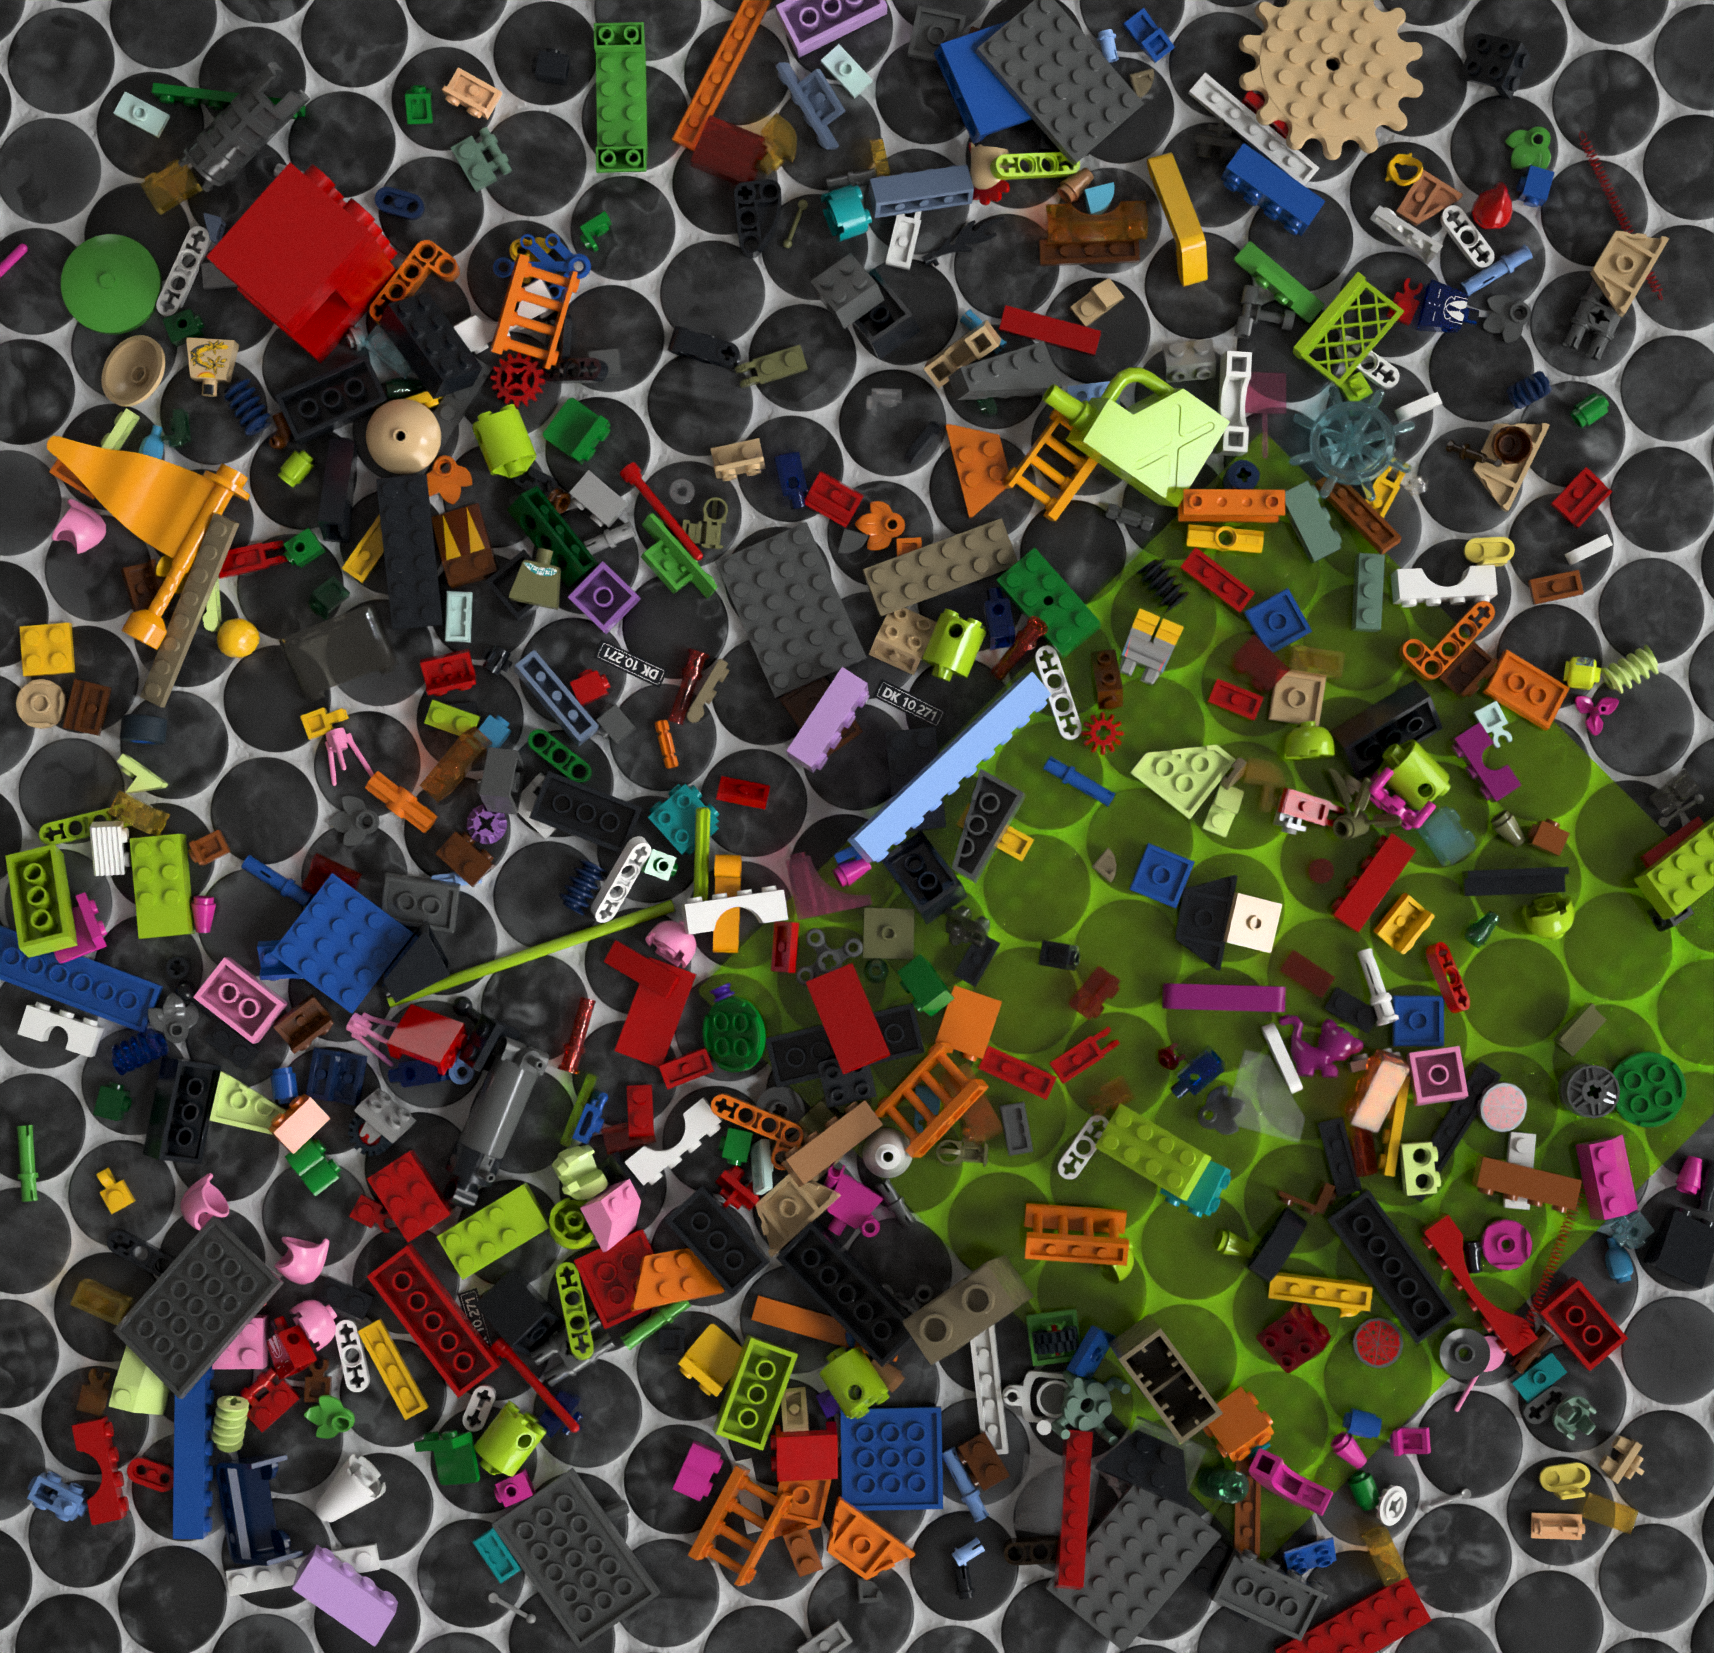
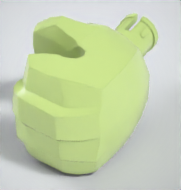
(579, 1173)

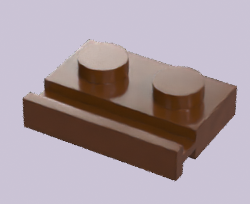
(87, 707)

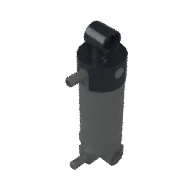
(493, 1120)

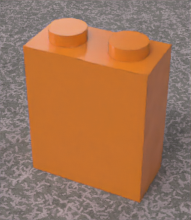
(968, 1022)

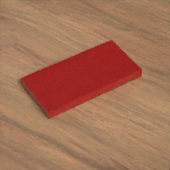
(848, 1018)
(654, 1019)

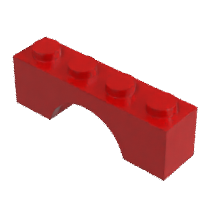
(95, 1439)

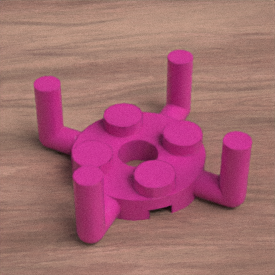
(1394, 804)

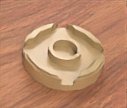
(41, 703)

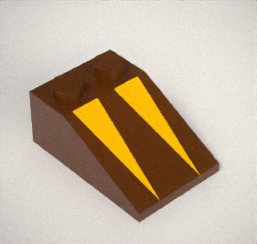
(464, 546)

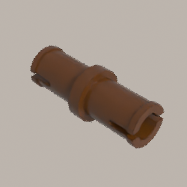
(1532, 1351)

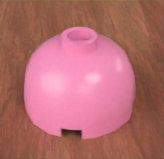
(672, 942)
(315, 1322)

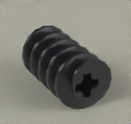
(1162, 584)

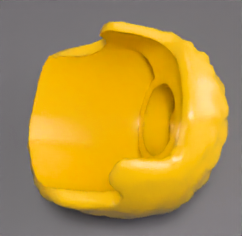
(237, 638)

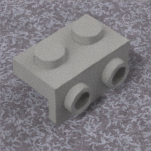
(1189, 360)

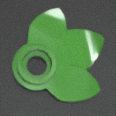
(1528, 152)
(328, 1415)

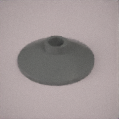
(1477, 1353)

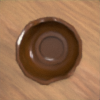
(1511, 445)

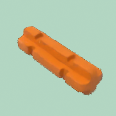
(666, 744)

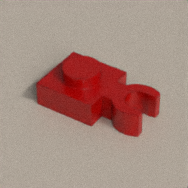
(1406, 302)
(369, 1212)

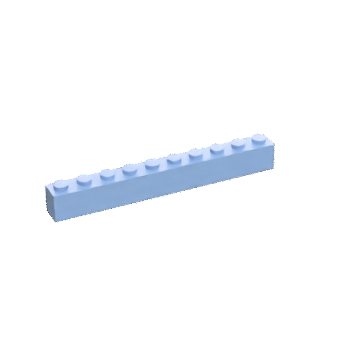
(949, 767)

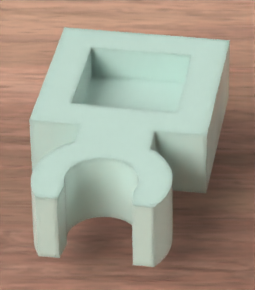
(1492, 720)

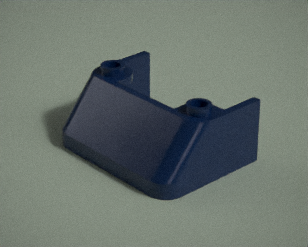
(250, 1512)

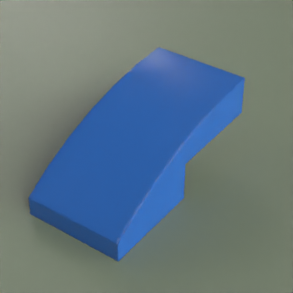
(1148, 35)

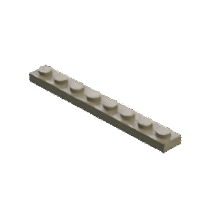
(189, 610)

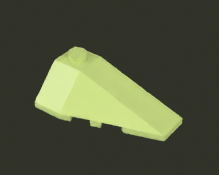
(138, 1388)

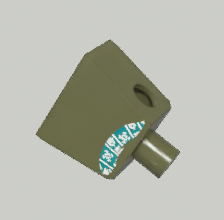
(538, 582)

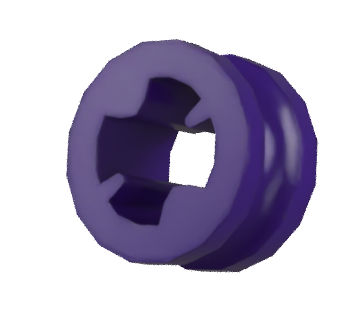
(722, 992)

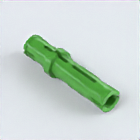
(27, 1163)
(653, 1323)

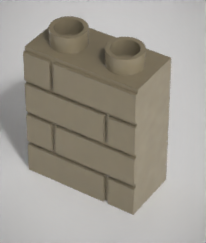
(967, 1309)

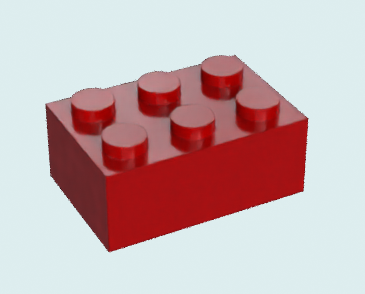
(410, 1195)
(1581, 1323)

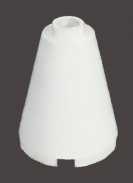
(885, 1141)
(350, 1489)

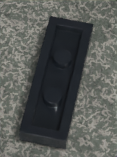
(1339, 1156)

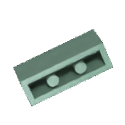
(1311, 522)
(1367, 592)

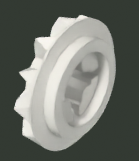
(1396, 1499)

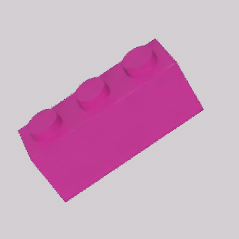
(1606, 1177)

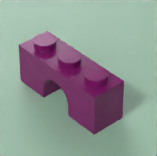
(1493, 783)

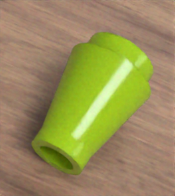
(1232, 1244)

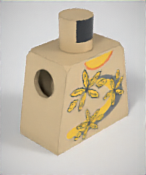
(211, 362)

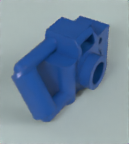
(591, 1118)

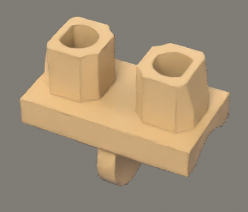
(1627, 1461)

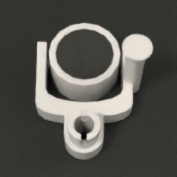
(1048, 1397)

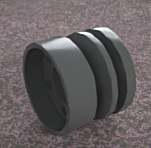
(1575, 1085)

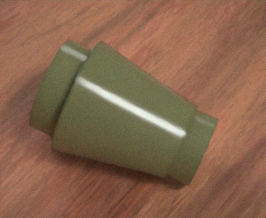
(1507, 827)

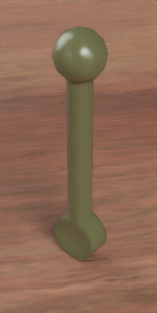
(802, 205)

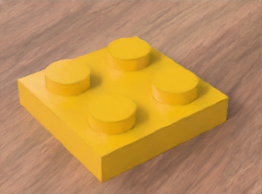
(47, 649)

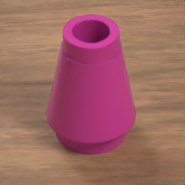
(850, 871)
(203, 913)
(1690, 1176)
(1347, 1448)

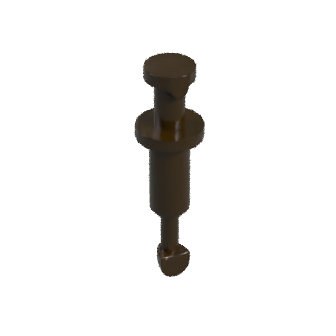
(1466, 452)

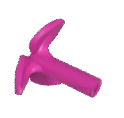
(1604, 707)

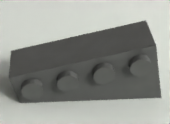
(1015, 373)
(987, 820)

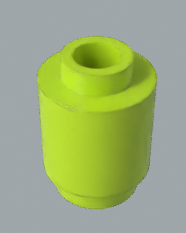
(296, 468)

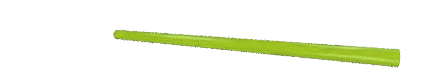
(542, 950)

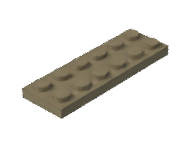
(940, 567)

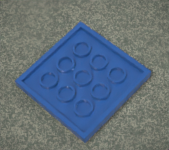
(342, 943)
(893, 1459)

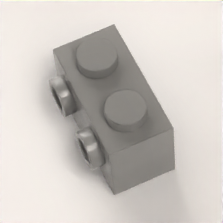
(598, 500)

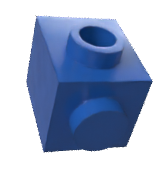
(1534, 186)

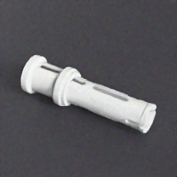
(1380, 998)

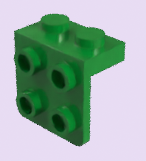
(577, 431)
(453, 1456)

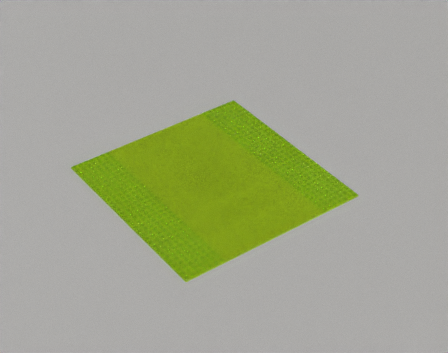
(1519, 987)

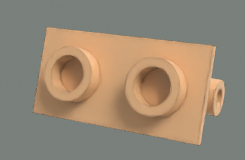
(1557, 1526)

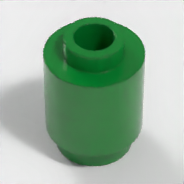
(1589, 410)
(1364, 1490)

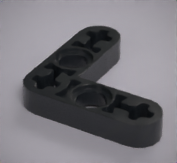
(567, 364)

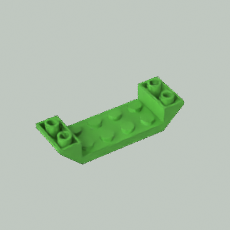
(621, 97)

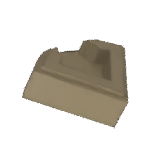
(1142, 82)
(1239, 769)
(1106, 865)

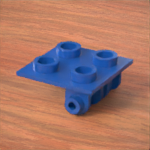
(1306, 1557)

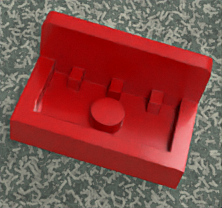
(448, 672)

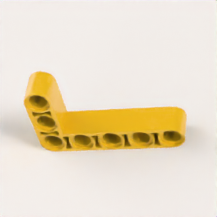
(1181, 218)

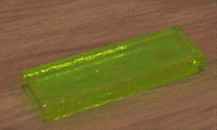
(579, 1106)

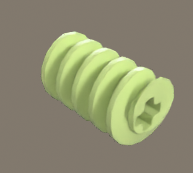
(1630, 669)
(230, 1423)

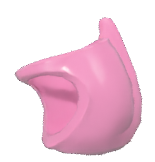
(80, 527)
(203, 1198)
(303, 1260)

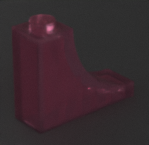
(813, 894)

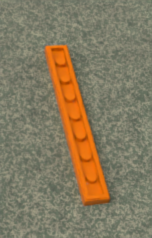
(720, 72)

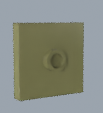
(888, 933)

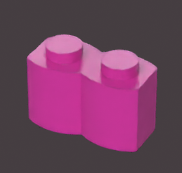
(697, 1470)

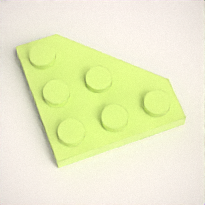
(1184, 775)

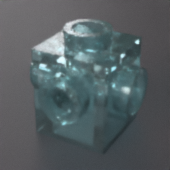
(1639, 1230)

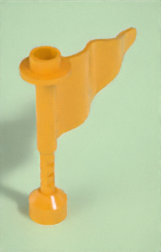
(158, 505)

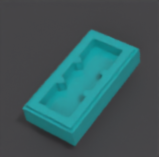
(1539, 1377)
(496, 1555)

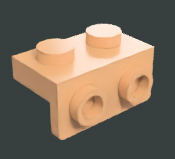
(471, 93)

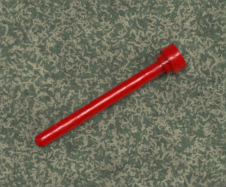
(633, 475)
(502, 1349)

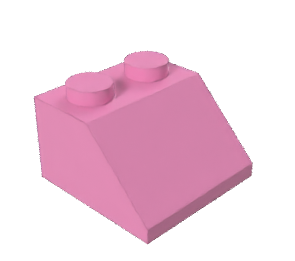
(613, 1213)

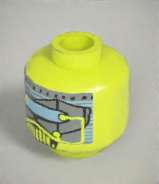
(1581, 673)

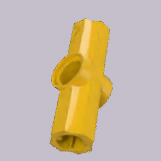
(1241, 539)

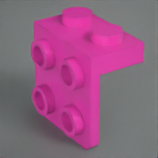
(88, 931)

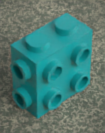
(678, 816)
(1206, 1193)

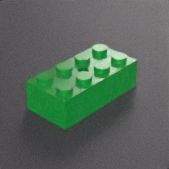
(1067, 618)

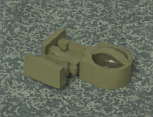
(711, 530)
(965, 1153)

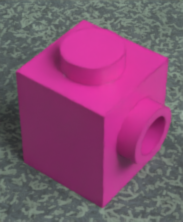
(514, 1489)

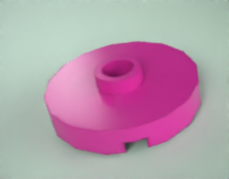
(1518, 1249)

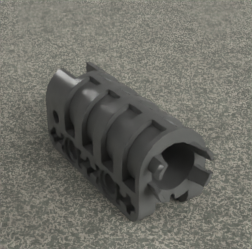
(241, 130)

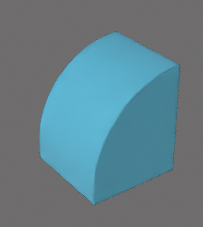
(1098, 198)

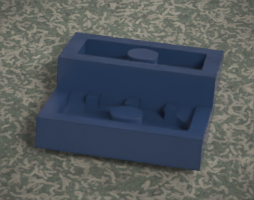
(336, 1076)

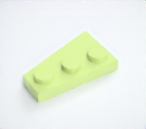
(242, 1106)

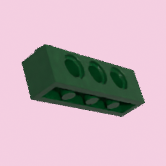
(551, 532)

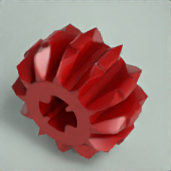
(1096, 727)

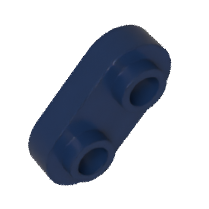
(400, 203)

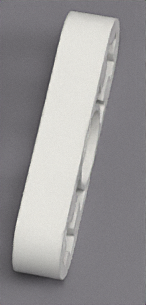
(1451, 226)
(1387, 367)
(1281, 1057)
(1066, 1158)
(362, 1372)

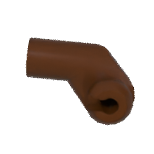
(282, 434)

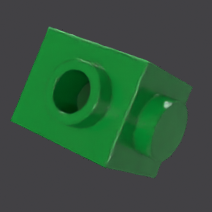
(303, 548)
(736, 1145)

